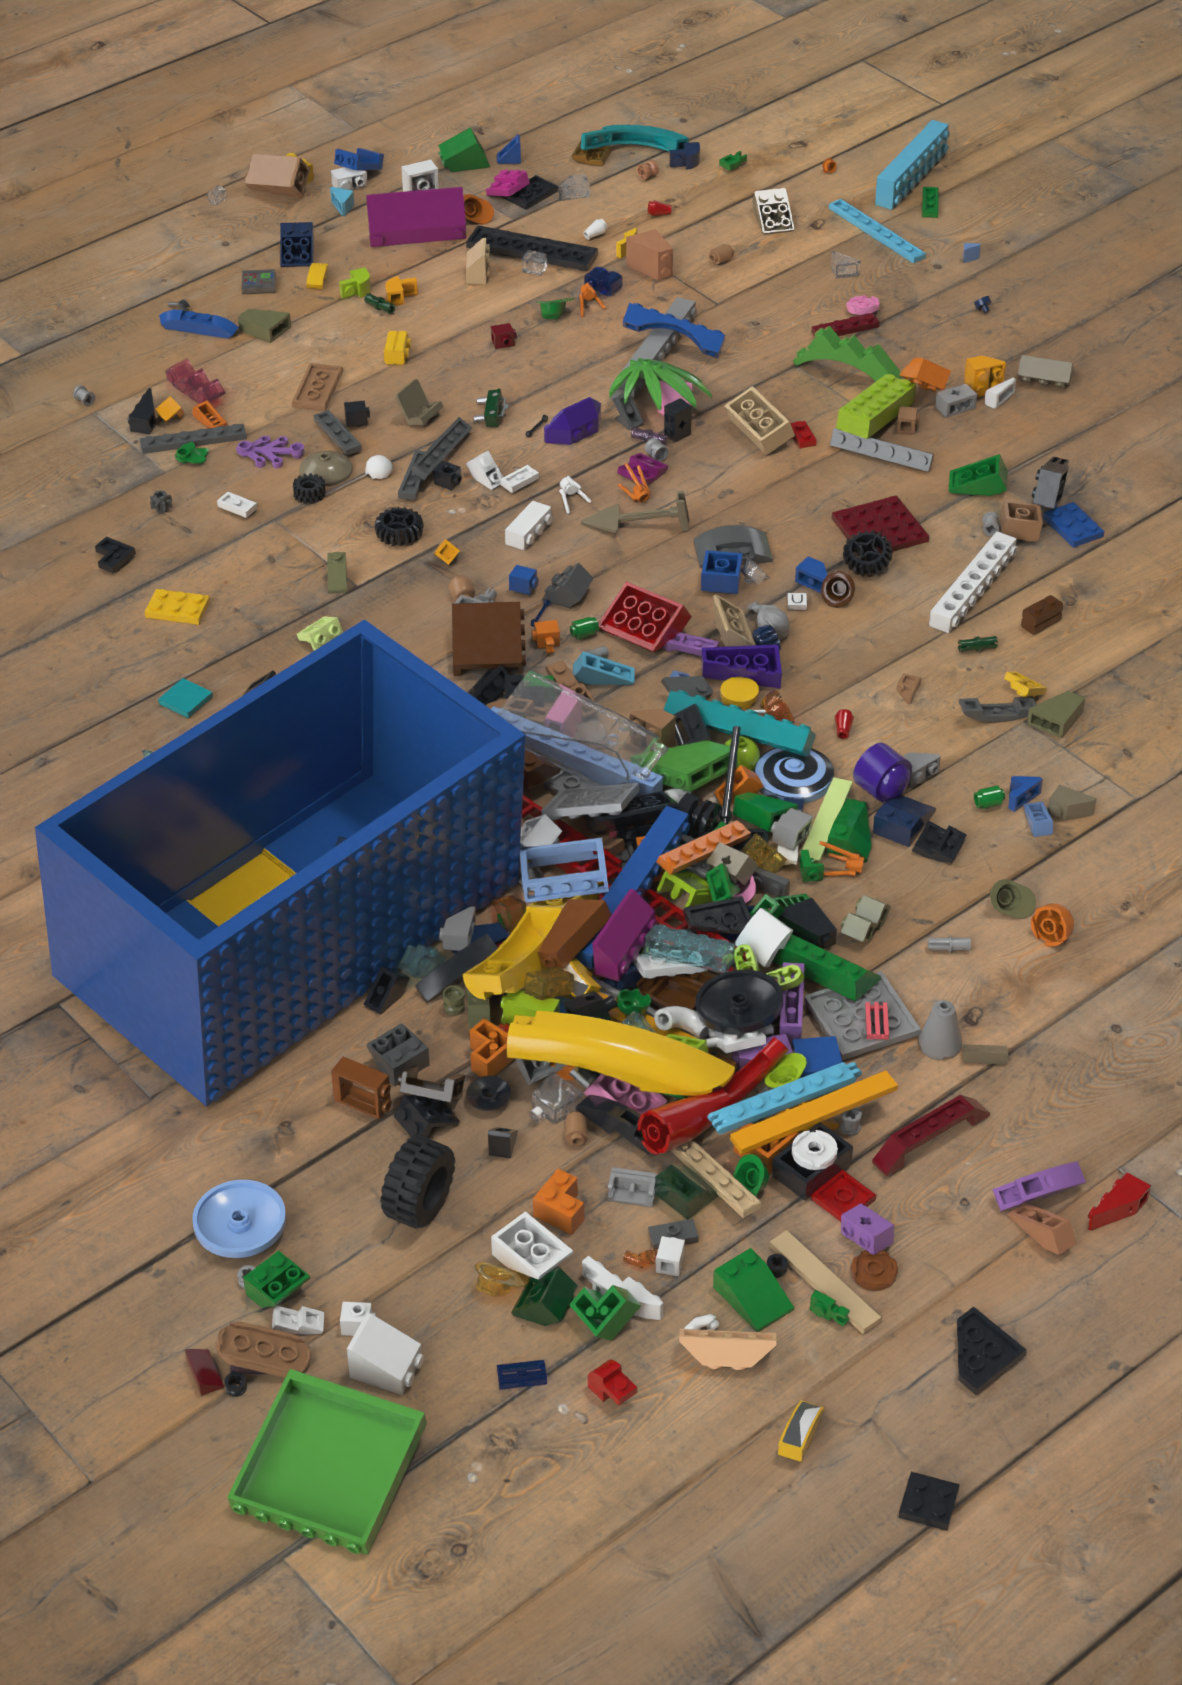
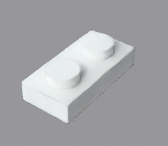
(519, 478)
(237, 504)

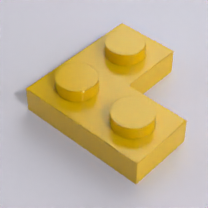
(1024, 685)

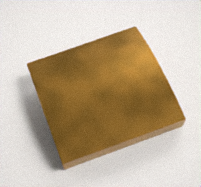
(593, 156)

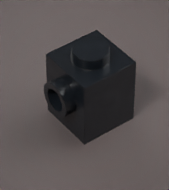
(356, 413)

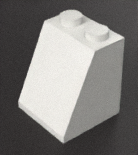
(383, 1356)

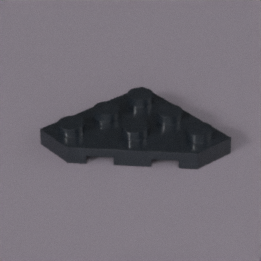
(983, 1350)

